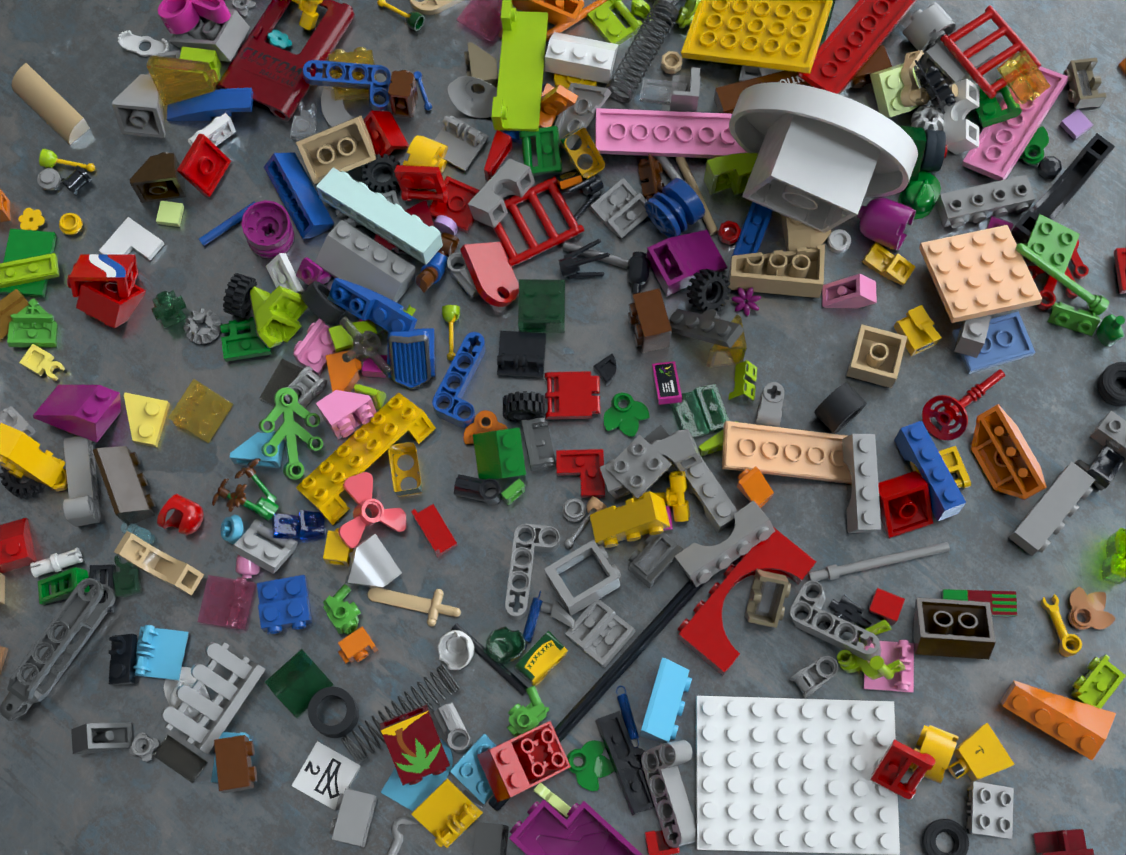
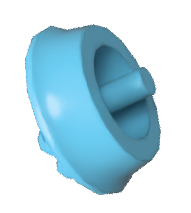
(232, 529)

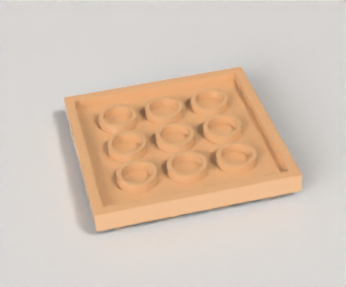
(980, 273)

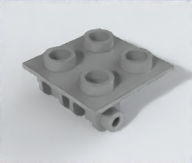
(462, 141)
(638, 466)
(990, 810)

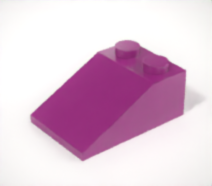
(81, 409)

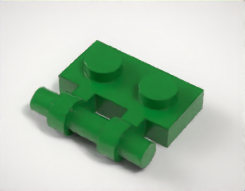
(242, 345)

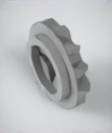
(204, 335)

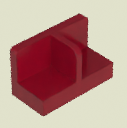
(1061, 843)

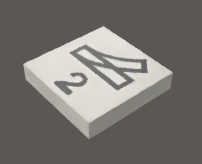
(326, 775)

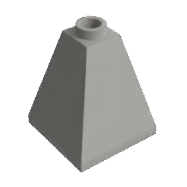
(140, 109)

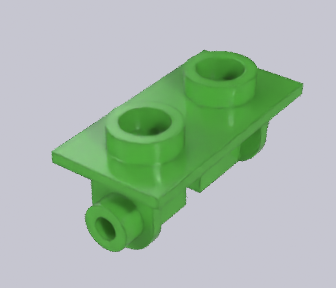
(1079, 320)

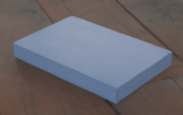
(1004, 343)

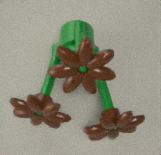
(263, 507)

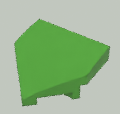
(31, 327)

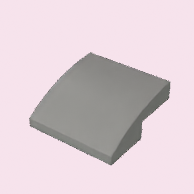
(620, 208)
(600, 633)

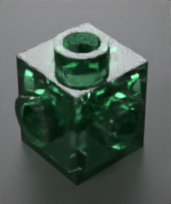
(169, 308)

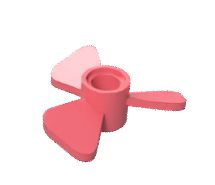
(360, 489)

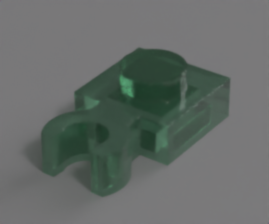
(128, 580)

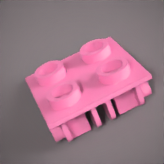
(903, 680)

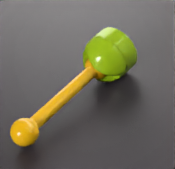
(50, 159)
(451, 314)

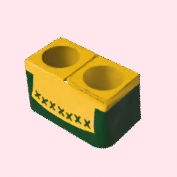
(574, 154)
(398, 450)
(541, 659)

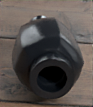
(638, 271)

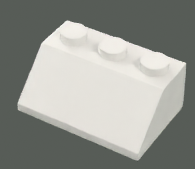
(580, 57)

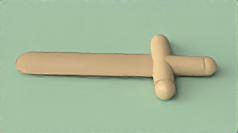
(430, 606)

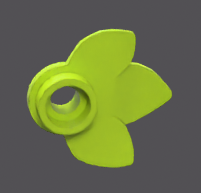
(687, 12)

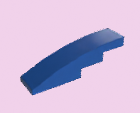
(211, 105)

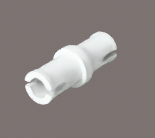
(56, 562)

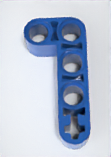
(347, 81)
(463, 377)

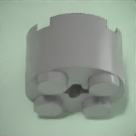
(928, 27)

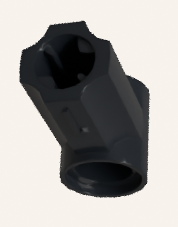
(475, 489)

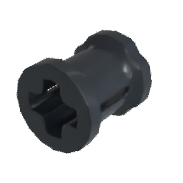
(76, 180)

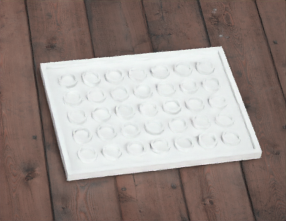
(794, 776)

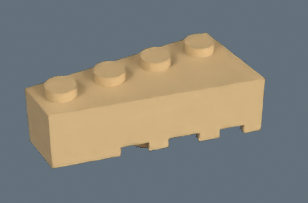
(780, 272)

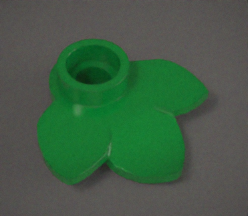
(1036, 145)
(625, 418)
(593, 766)

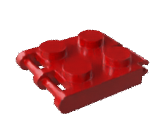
(572, 395)

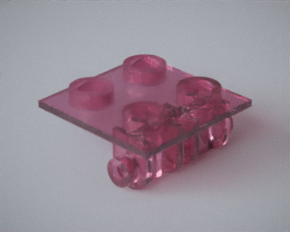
(483, 17)
(226, 602)

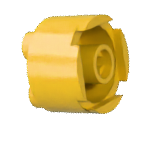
(426, 152)
(938, 745)

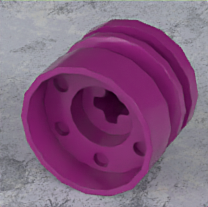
(261, 220)

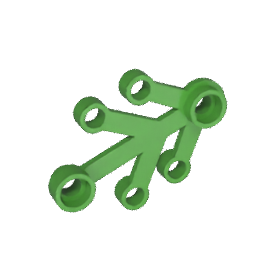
(289, 430)

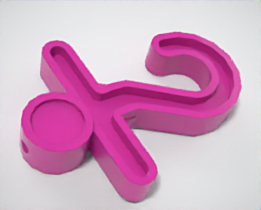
(183, 15)

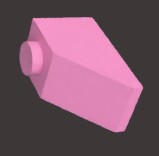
(849, 292)

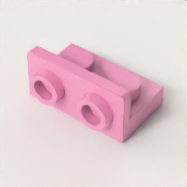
(314, 347)

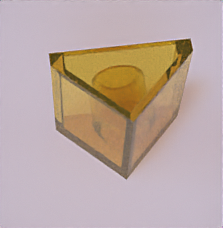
(725, 356)

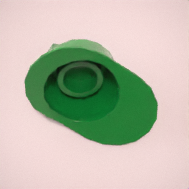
(921, 194)

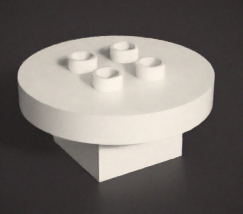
(818, 152)

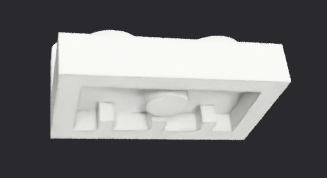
(217, 130)

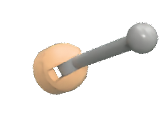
(593, 505)

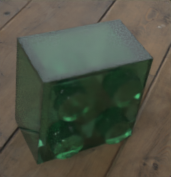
(541, 306)

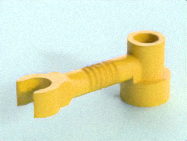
(1070, 640)

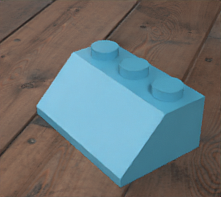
(665, 702)

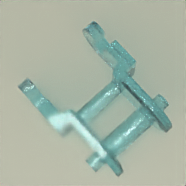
(140, 532)

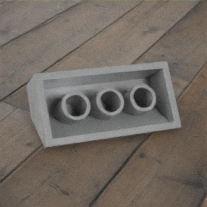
(364, 262)

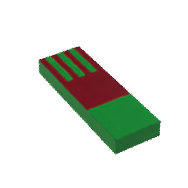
(1001, 602)

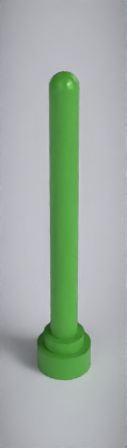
(1096, 303)

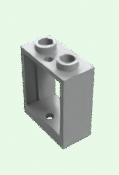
(577, 603)

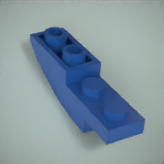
(371, 305)

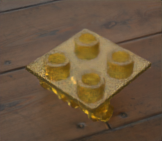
(200, 411)

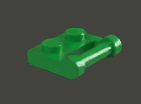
(989, 110)
(547, 150)

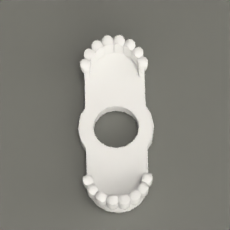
(131, 43)

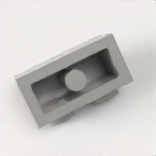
(353, 817)

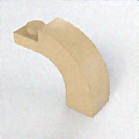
(158, 564)

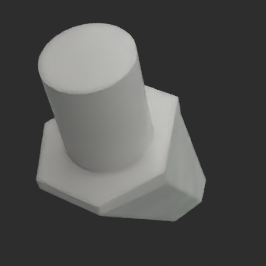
(558, 613)

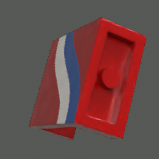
(104, 267)

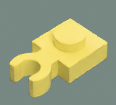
(40, 361)

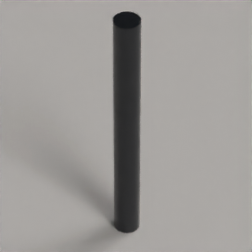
(499, 668)

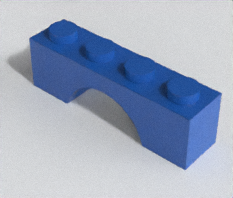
(920, 449)

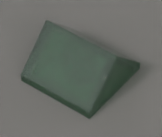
(297, 683)

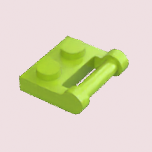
(610, 26)

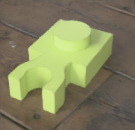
(559, 805)

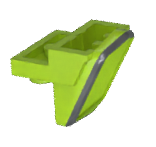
(276, 314)

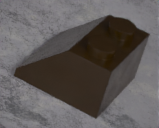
(159, 179)

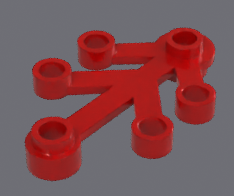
(1047, 293)

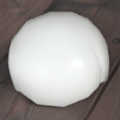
(455, 649)

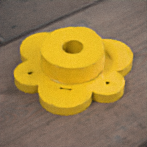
(27, 217)

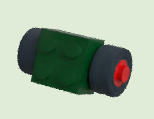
(930, 147)

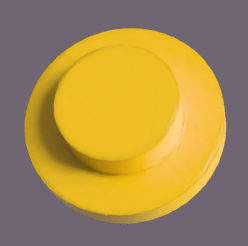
(70, 223)

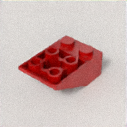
(523, 761)

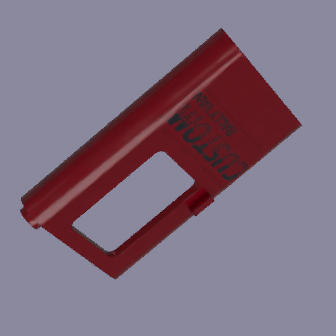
(276, 73)

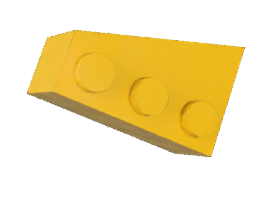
(23, 457)
(630, 520)

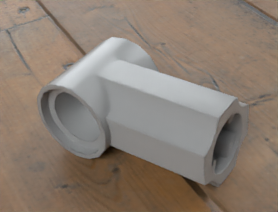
(461, 275)
(452, 727)

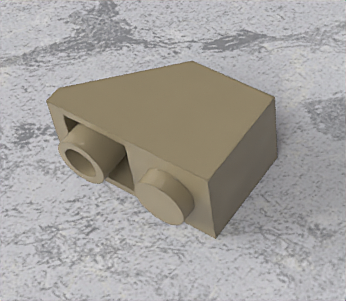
(482, 66)

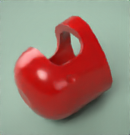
(186, 516)

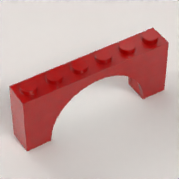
(705, 631)

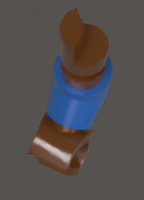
(435, 268)

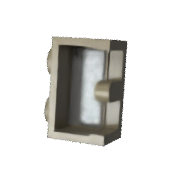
(1084, 84)
(767, 598)

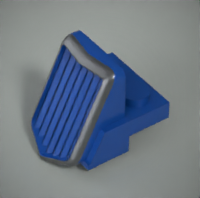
(411, 356)

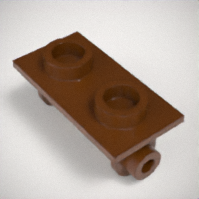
(650, 171)

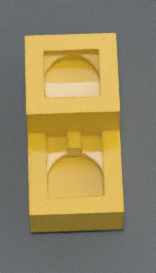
(886, 264)

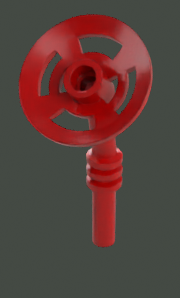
(951, 412)

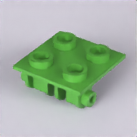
(1052, 242)

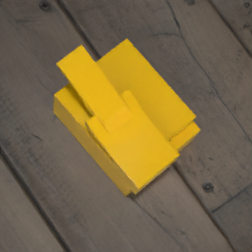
(918, 329)

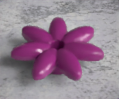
(743, 303)

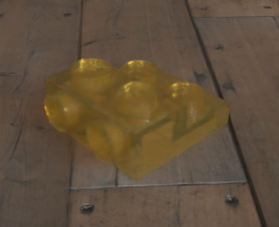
(361, 56)

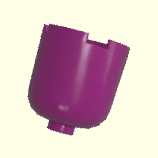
(885, 221)

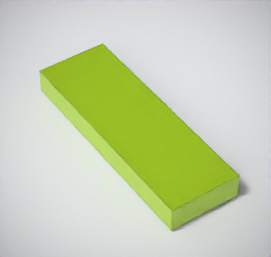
(28, 270)

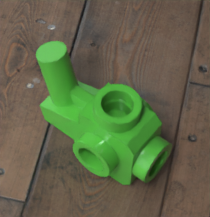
(340, 613)
(526, 718)

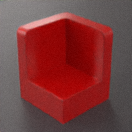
(886, 605)
(657, 844)

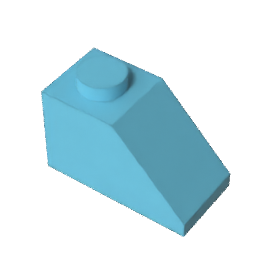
(252, 449)

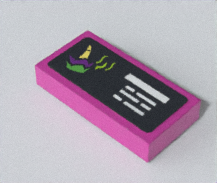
(666, 383)

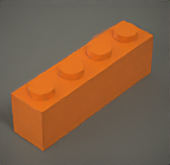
(1067, 720)

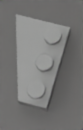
(581, 112)

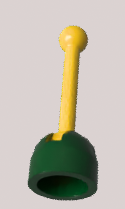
(414, 19)

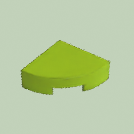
(640, 9)

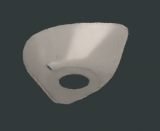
(462, 95)

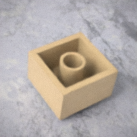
(876, 356)

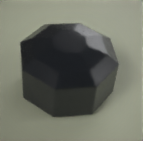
(1049, 167)

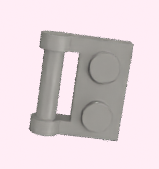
(261, 551)

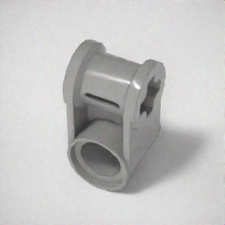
(307, 385)
(769, 409)
(811, 678)

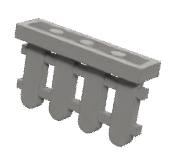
(219, 715)

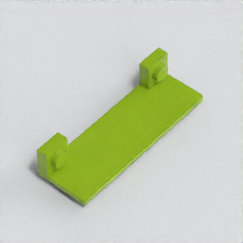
(520, 70)

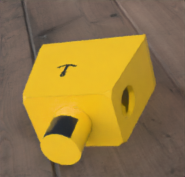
(980, 755)

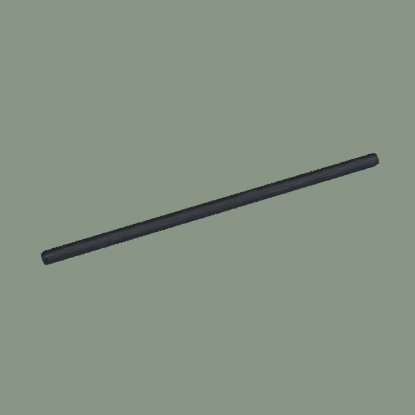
(619, 667)

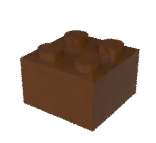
(650, 321)

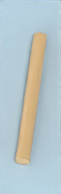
(687, 174)

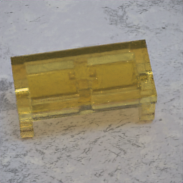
(1023, 77)

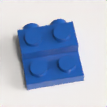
(284, 604)

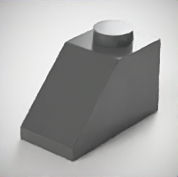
(101, 737)

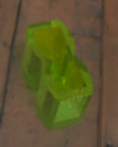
(1115, 564)

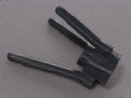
(588, 186)
(571, 265)

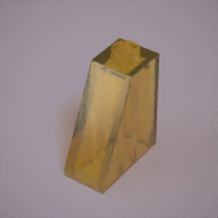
(181, 78)

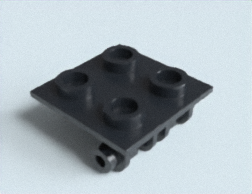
(935, 86)
(521, 354)

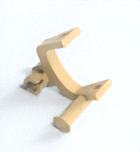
(911, 93)

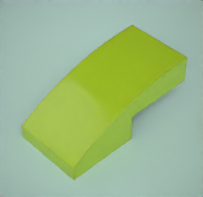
(341, 338)

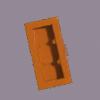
(553, 102)

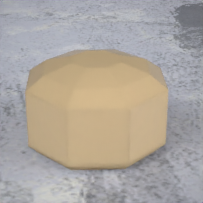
(671, 62)

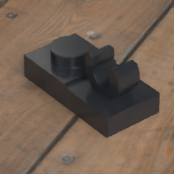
(122, 659)

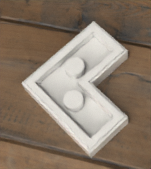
(132, 236)

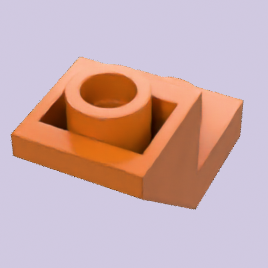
(754, 486)

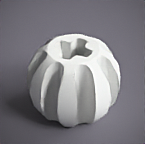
(928, 118)

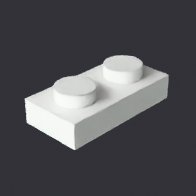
(284, 274)

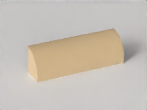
(48, 104)

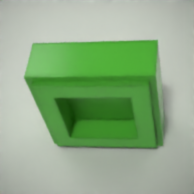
(513, 492)

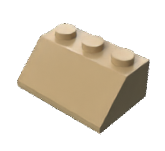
(339, 147)

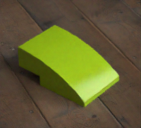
(729, 172)

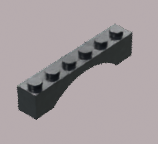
(1065, 187)

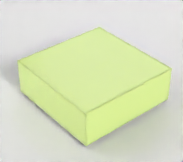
(170, 213)

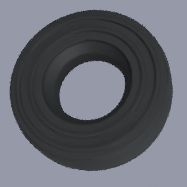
(951, 827)

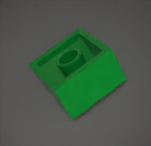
(499, 454)

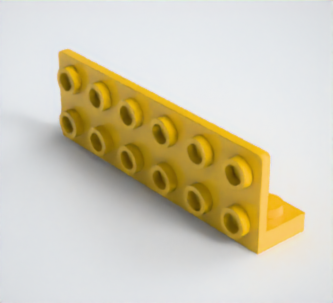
(360, 451)

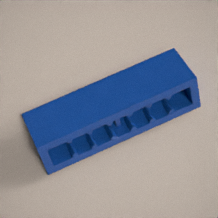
(298, 194)

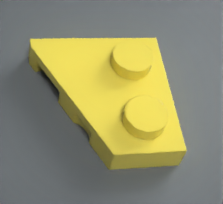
(146, 418)

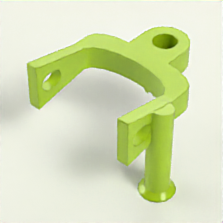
(876, 667)

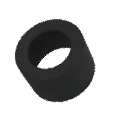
(840, 407)
(346, 724)

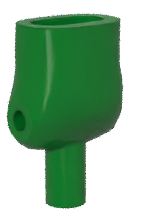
(1110, 330)

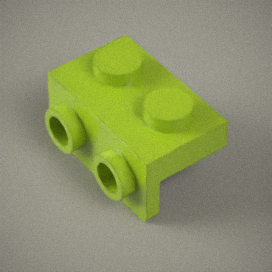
(1098, 682)

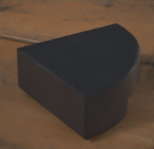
(606, 369)

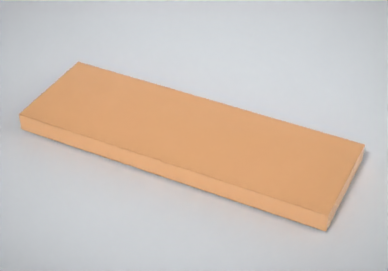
(784, 452)

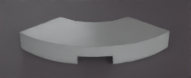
(333, 110)

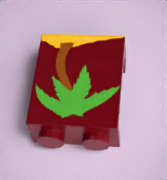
(414, 745)

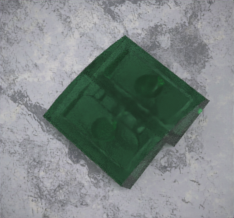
(701, 411)

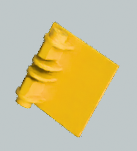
(446, 813)

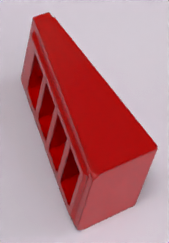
(498, 152)

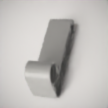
(83, 501)
(525, 571)
(838, 626)
(668, 791)

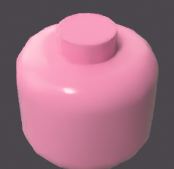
(246, 567)

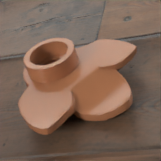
(1091, 608)

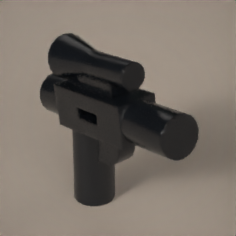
(848, 611)

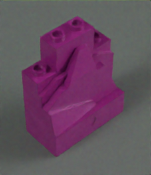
(581, 834)

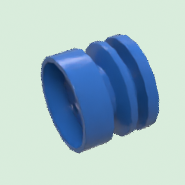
(674, 208)

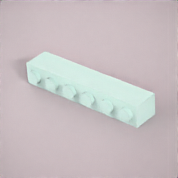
(380, 215)

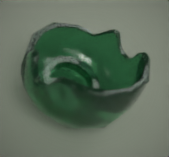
(505, 645)

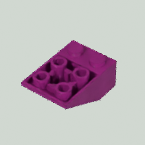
(682, 256)

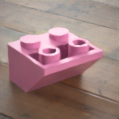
(346, 411)

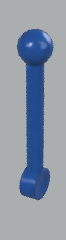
(418, 76)

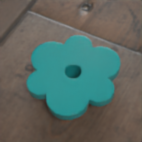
(279, 39)

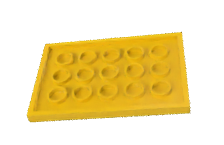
(758, 32)

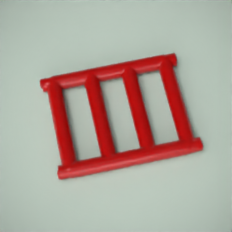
(963, 57)
(555, 239)

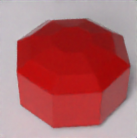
(729, 232)

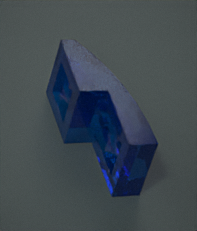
(304, 525)

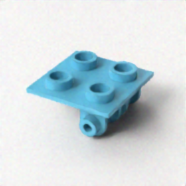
(160, 653)
(470, 772)

